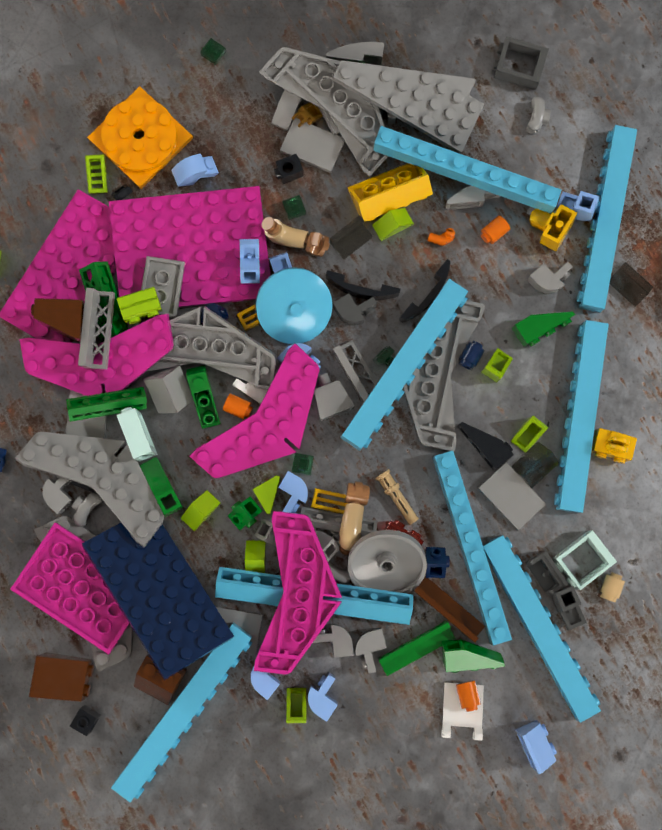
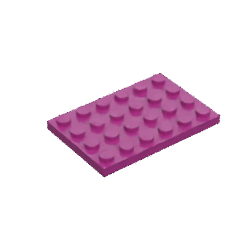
(70, 589)

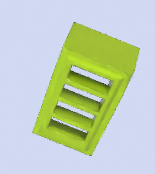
(96, 158)

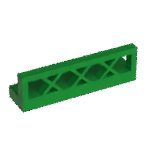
(103, 281)
(105, 403)
(416, 648)

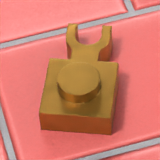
(308, 113)

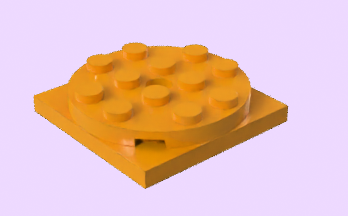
(145, 156)

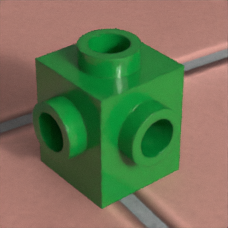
(244, 513)

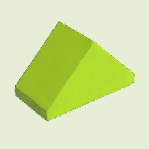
(392, 223)
(497, 365)
(529, 433)
(267, 493)
(200, 510)
(255, 556)
(296, 705)

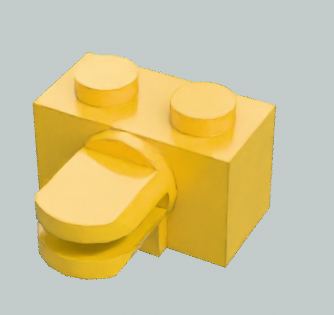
(554, 225)
(613, 445)

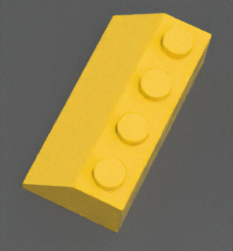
(390, 191)

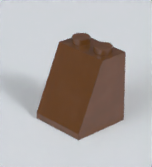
(60, 315)
(61, 677)
(152, 683)

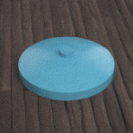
(293, 305)

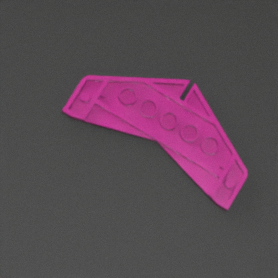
(129, 357)
(278, 417)
(302, 608)

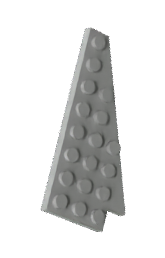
(425, 100)

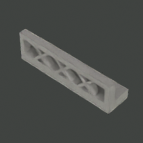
(90, 326)
(349, 371)
(331, 521)

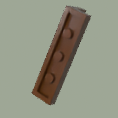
(449, 609)

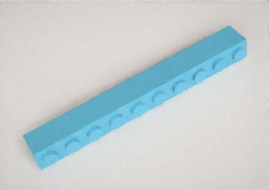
(466, 170)
(607, 219)
(404, 364)
(582, 416)
(472, 548)
(356, 600)
(540, 628)
(180, 714)

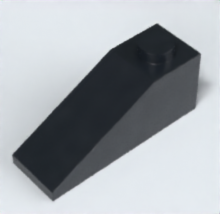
(490, 448)

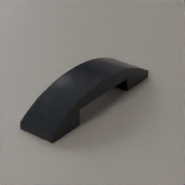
(338, 279)
(413, 310)

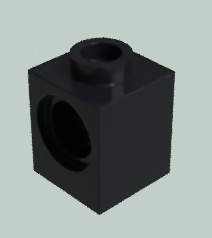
(290, 161)
(85, 720)

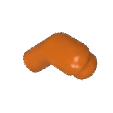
(442, 239)

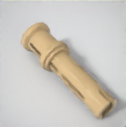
(393, 487)

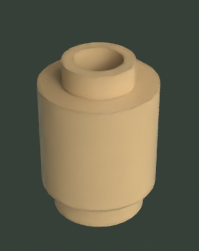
(612, 587)

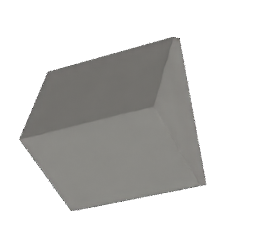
(169, 390)

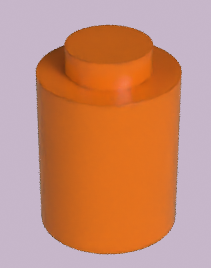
(495, 230)
(237, 406)
(468, 695)

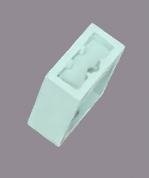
(136, 434)
(599, 548)

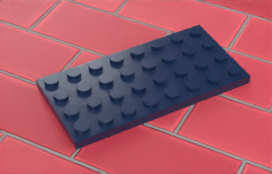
(158, 597)

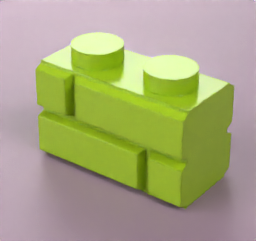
(139, 305)

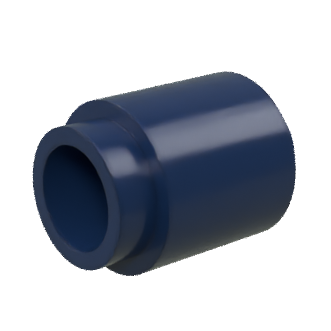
(471, 355)

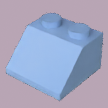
(536, 746)

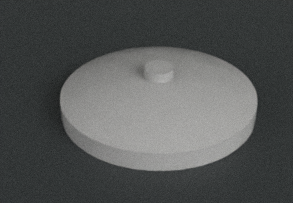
(387, 561)

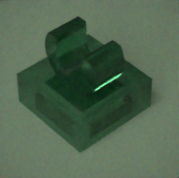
(213, 51)
(294, 207)
(384, 356)
(302, 464)

